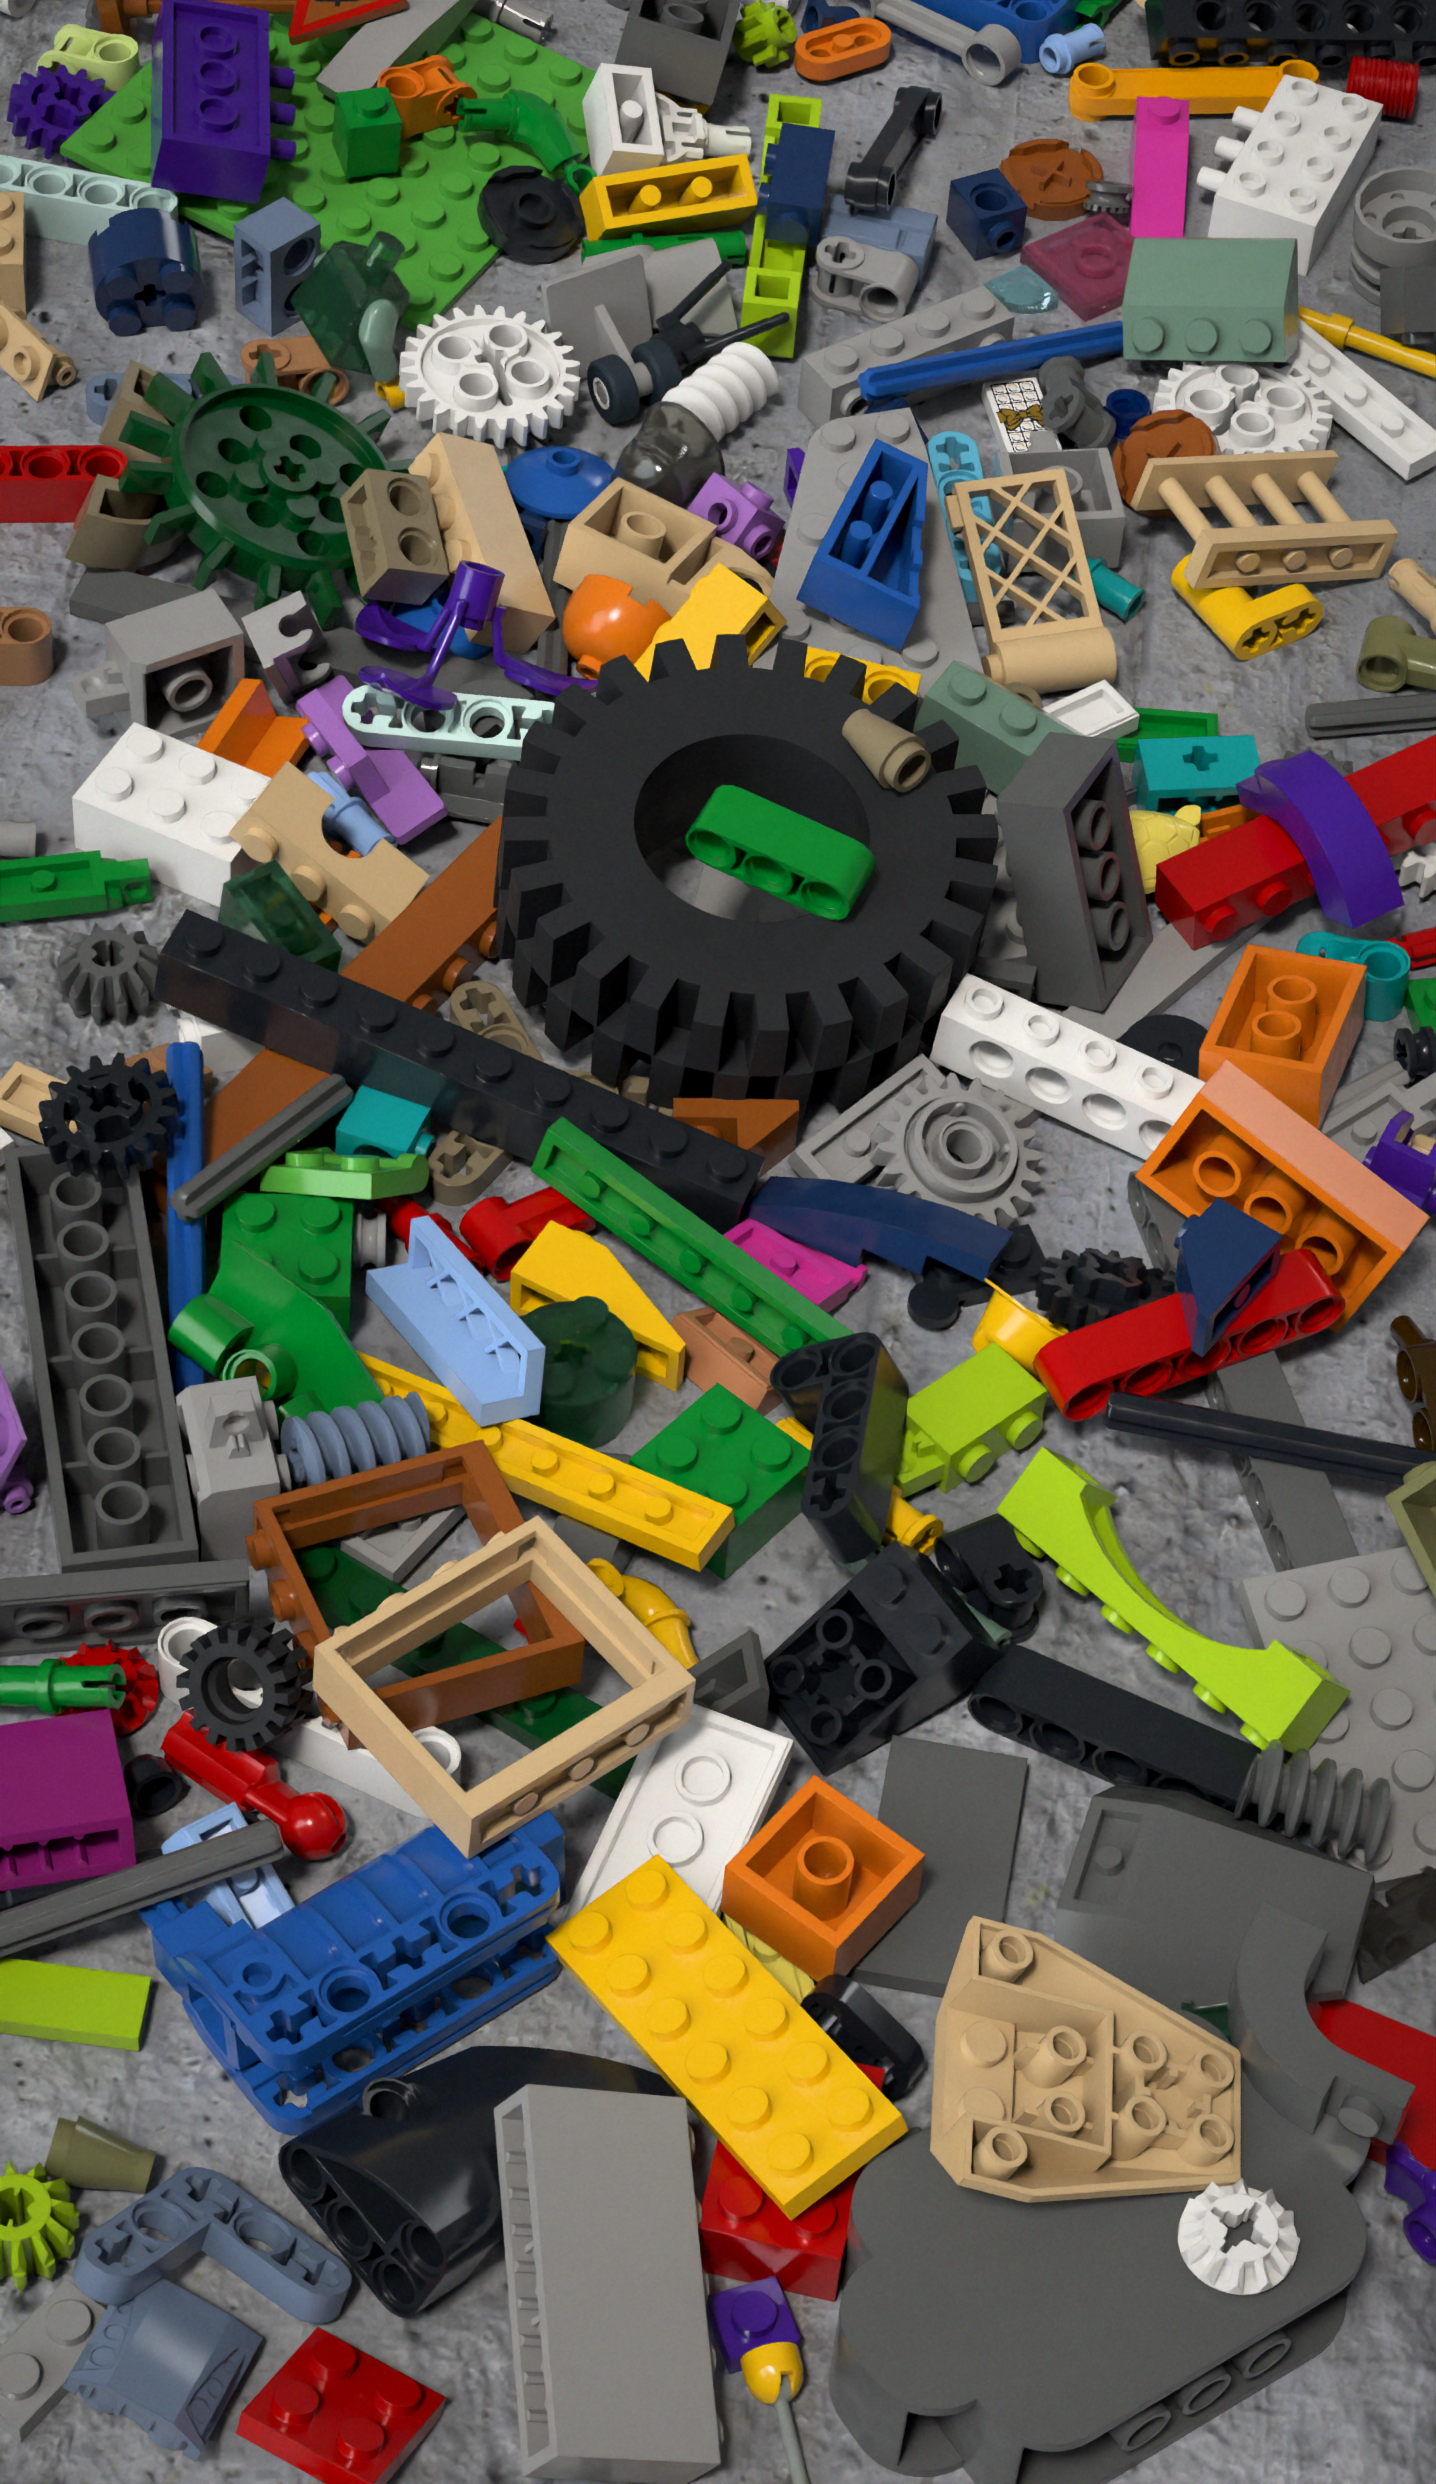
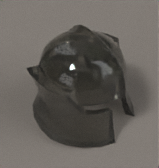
(670, 454)

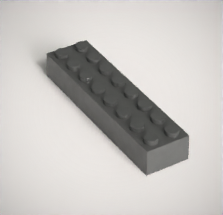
(99, 1367)

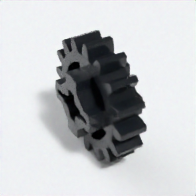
(109, 1117)
(1096, 1287)

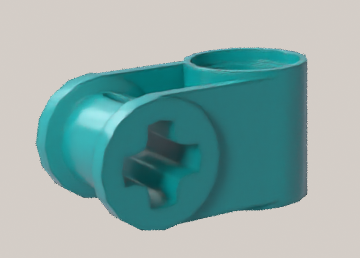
(1386, 969)

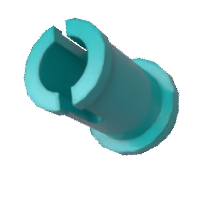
(1113, 590)

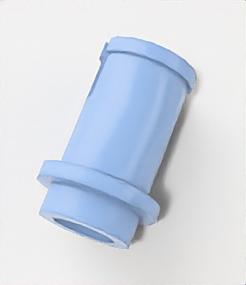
(1063, 51)

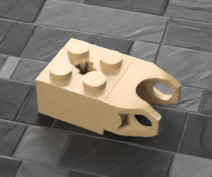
(649, 547)

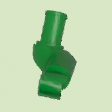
(533, 122)

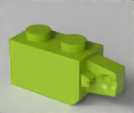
(968, 1422)

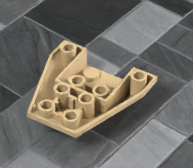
(1073, 2079)

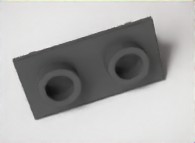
(463, 790)

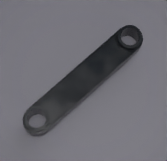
(873, 181)

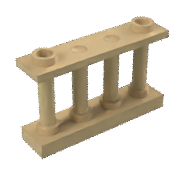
(1259, 553)

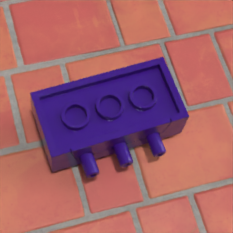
(215, 100)

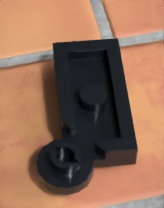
(943, 1288)

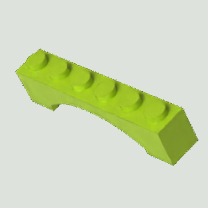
(777, 266)
(1069, 1517)

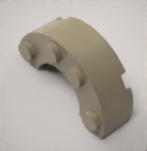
(111, 522)

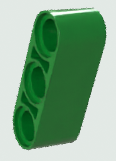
(781, 852)

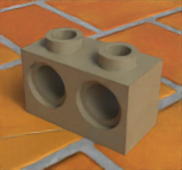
(394, 537)

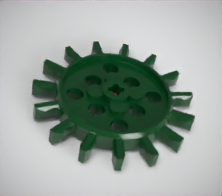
(257, 479)

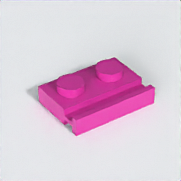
(808, 1270)

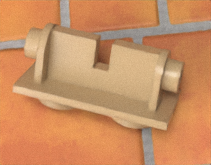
(28, 357)

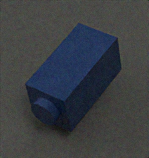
(798, 184)

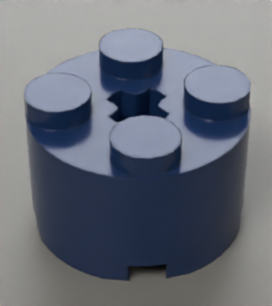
(146, 272)

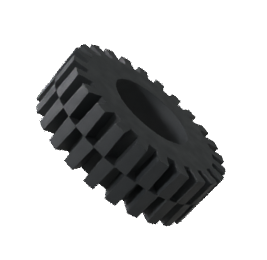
(714, 991)

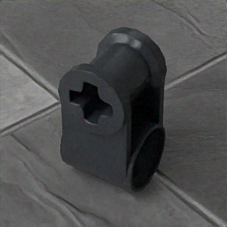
(993, 1573)

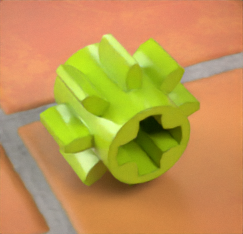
(764, 33)

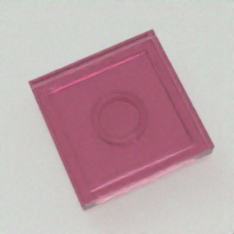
(1084, 264)

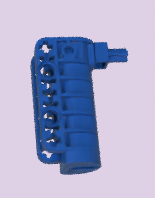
(361, 1961)

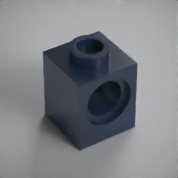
(986, 214)

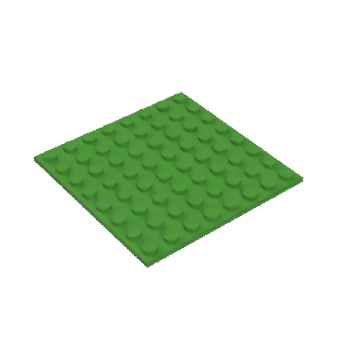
(438, 175)

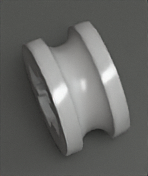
(369, 1241)

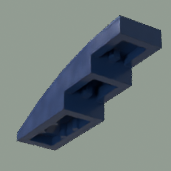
(860, 1219)

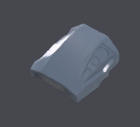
(165, 2365)

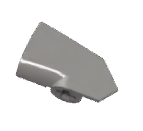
(674, 274)

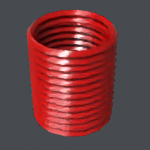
(1385, 83)

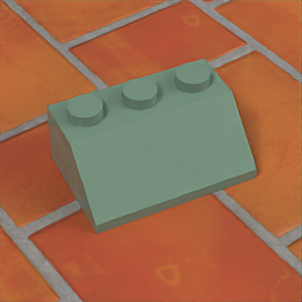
(1211, 299)
(992, 722)

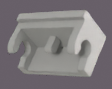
(280, 637)

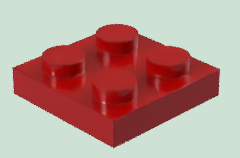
(340, 2413)

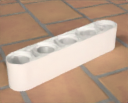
(311, 1739)

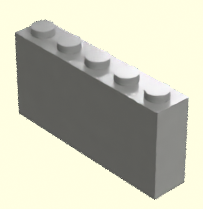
(606, 2286)

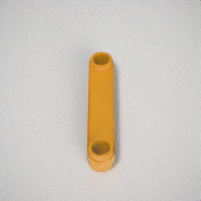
(1103, 91)

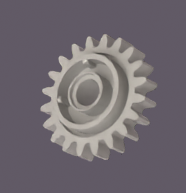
(932, 1120)

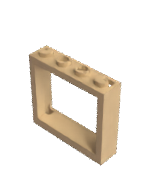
(558, 1768)

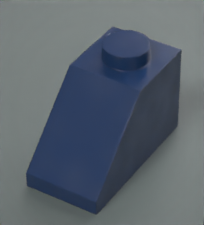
(1222, 1269)

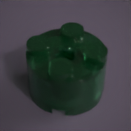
(585, 1371)

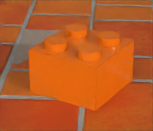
(822, 1881)

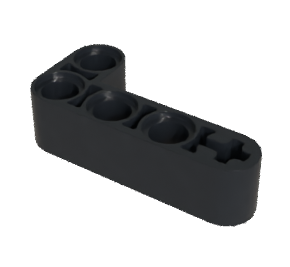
(856, 1409)

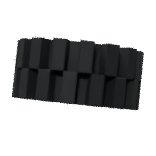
(215, 1700)

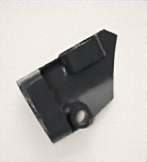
(413, 2165)

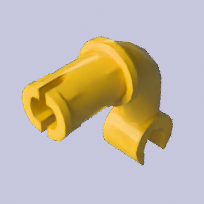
(651, 1608)

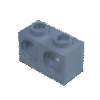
(271, 262)

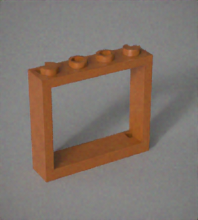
(392, 1494)

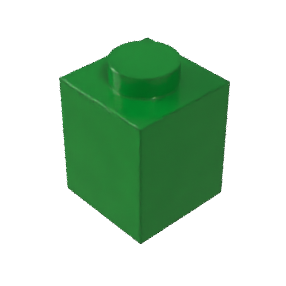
(366, 132)

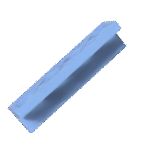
(461, 1327)

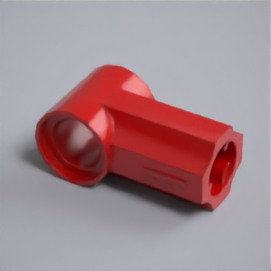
(506, 1230)

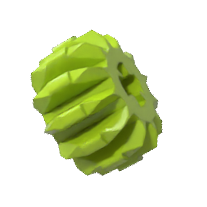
(43, 2222)

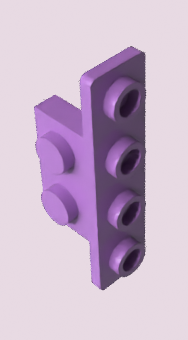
(379, 774)

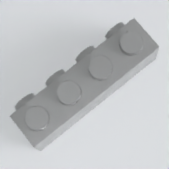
(960, 323)

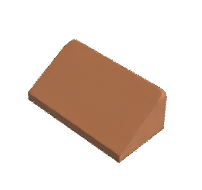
(727, 1355)

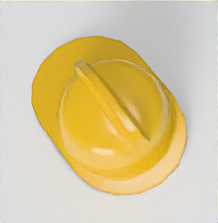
(1014, 1329)

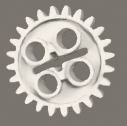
(489, 376)
(1250, 405)

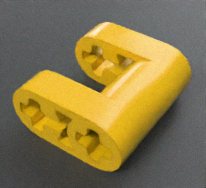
(1248, 624)

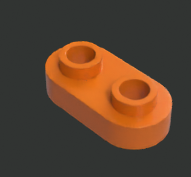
(842, 48)

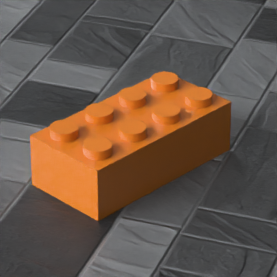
(1288, 1175)

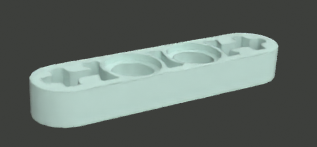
(455, 735)

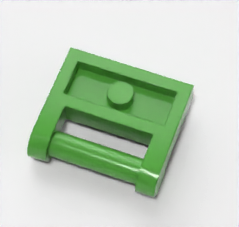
(346, 1176)

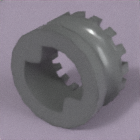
(1107, 195)

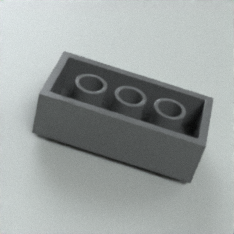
(1075, 870)

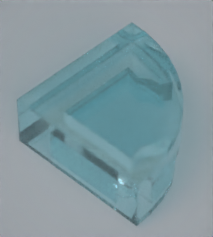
(1023, 291)

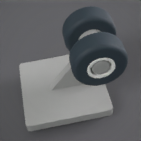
(609, 325)

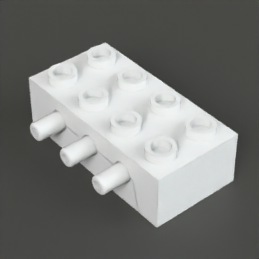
(1293, 166)

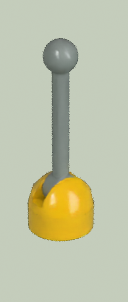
(774, 2378)

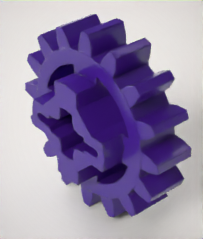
(53, 107)

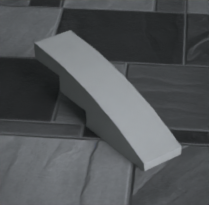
(392, 42)

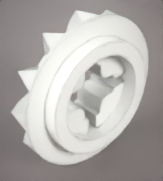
(1248, 2266)

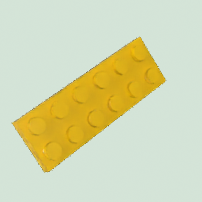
(726, 2036)

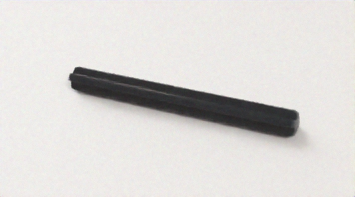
(1262, 1438)

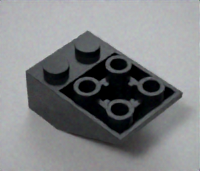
(877, 1658)

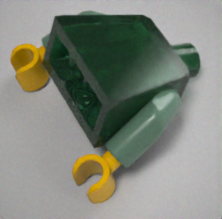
(355, 308)

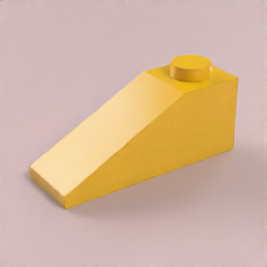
(573, 1265)

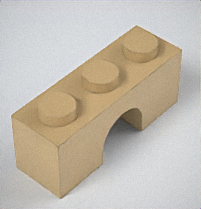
(355, 892)

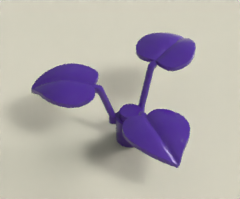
(469, 606)

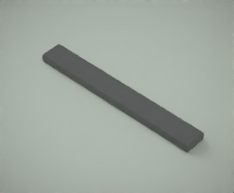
(117, 593)

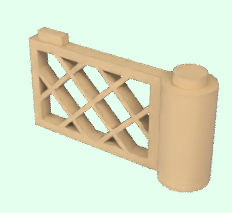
(1047, 654)

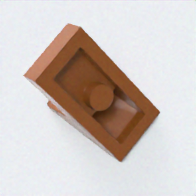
(756, 1125)

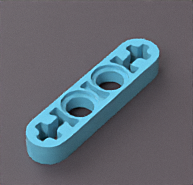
(965, 453)

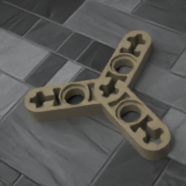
(486, 1160)

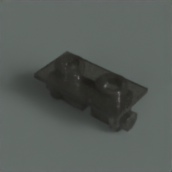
(1399, 1929)

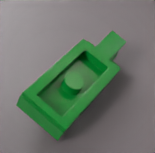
(70, 885)

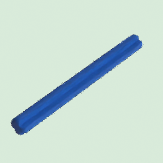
(989, 361)
(185, 1239)

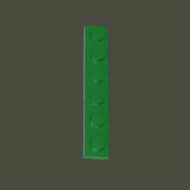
(680, 1242)

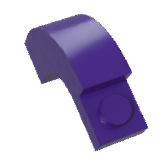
(1332, 832)

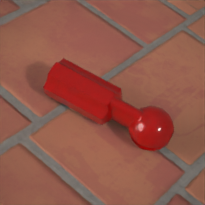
(309, 1823)

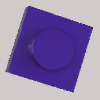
(750, 2318)

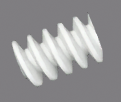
(727, 388)

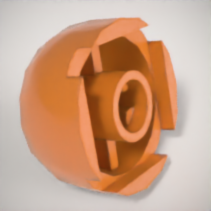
(606, 623)

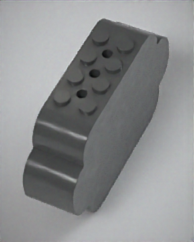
(1073, 2327)

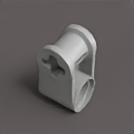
(866, 282)

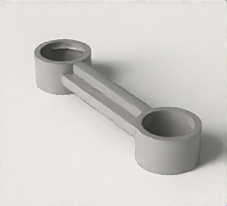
(949, 36)

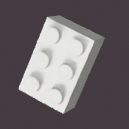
(168, 806)

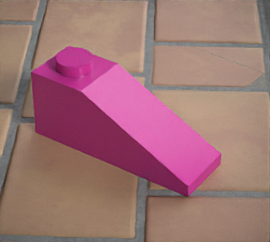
(1158, 167)

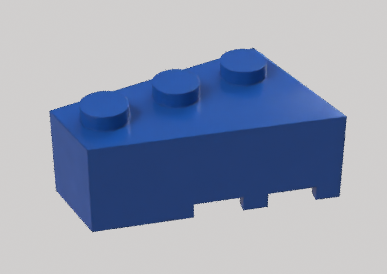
(872, 549)

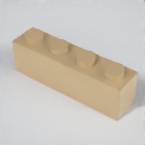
(483, 527)

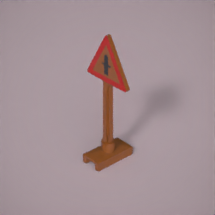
(309, 21)

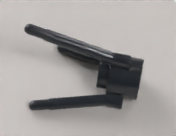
(687, 339)

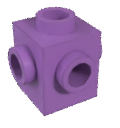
(739, 513)

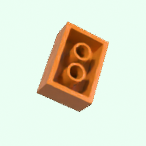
(1288, 1026)

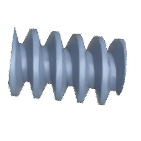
(355, 1438)

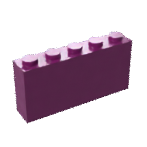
(62, 1801)

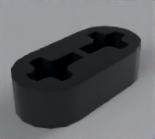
(865, 2031)

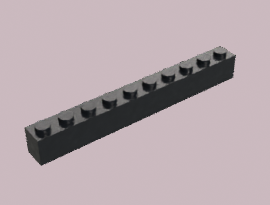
(438, 1064)

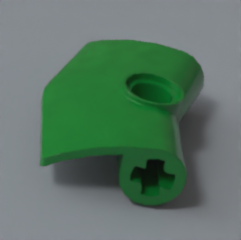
(269, 1318)

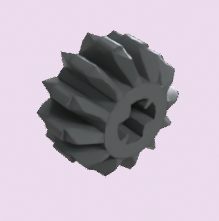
(108, 973)

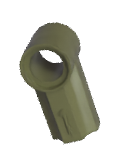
(1395, 656)

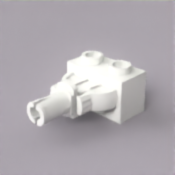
(641, 129)

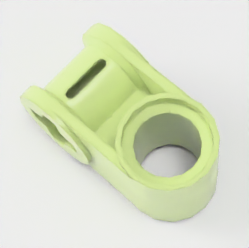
(100, 53)

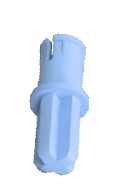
(349, 817)

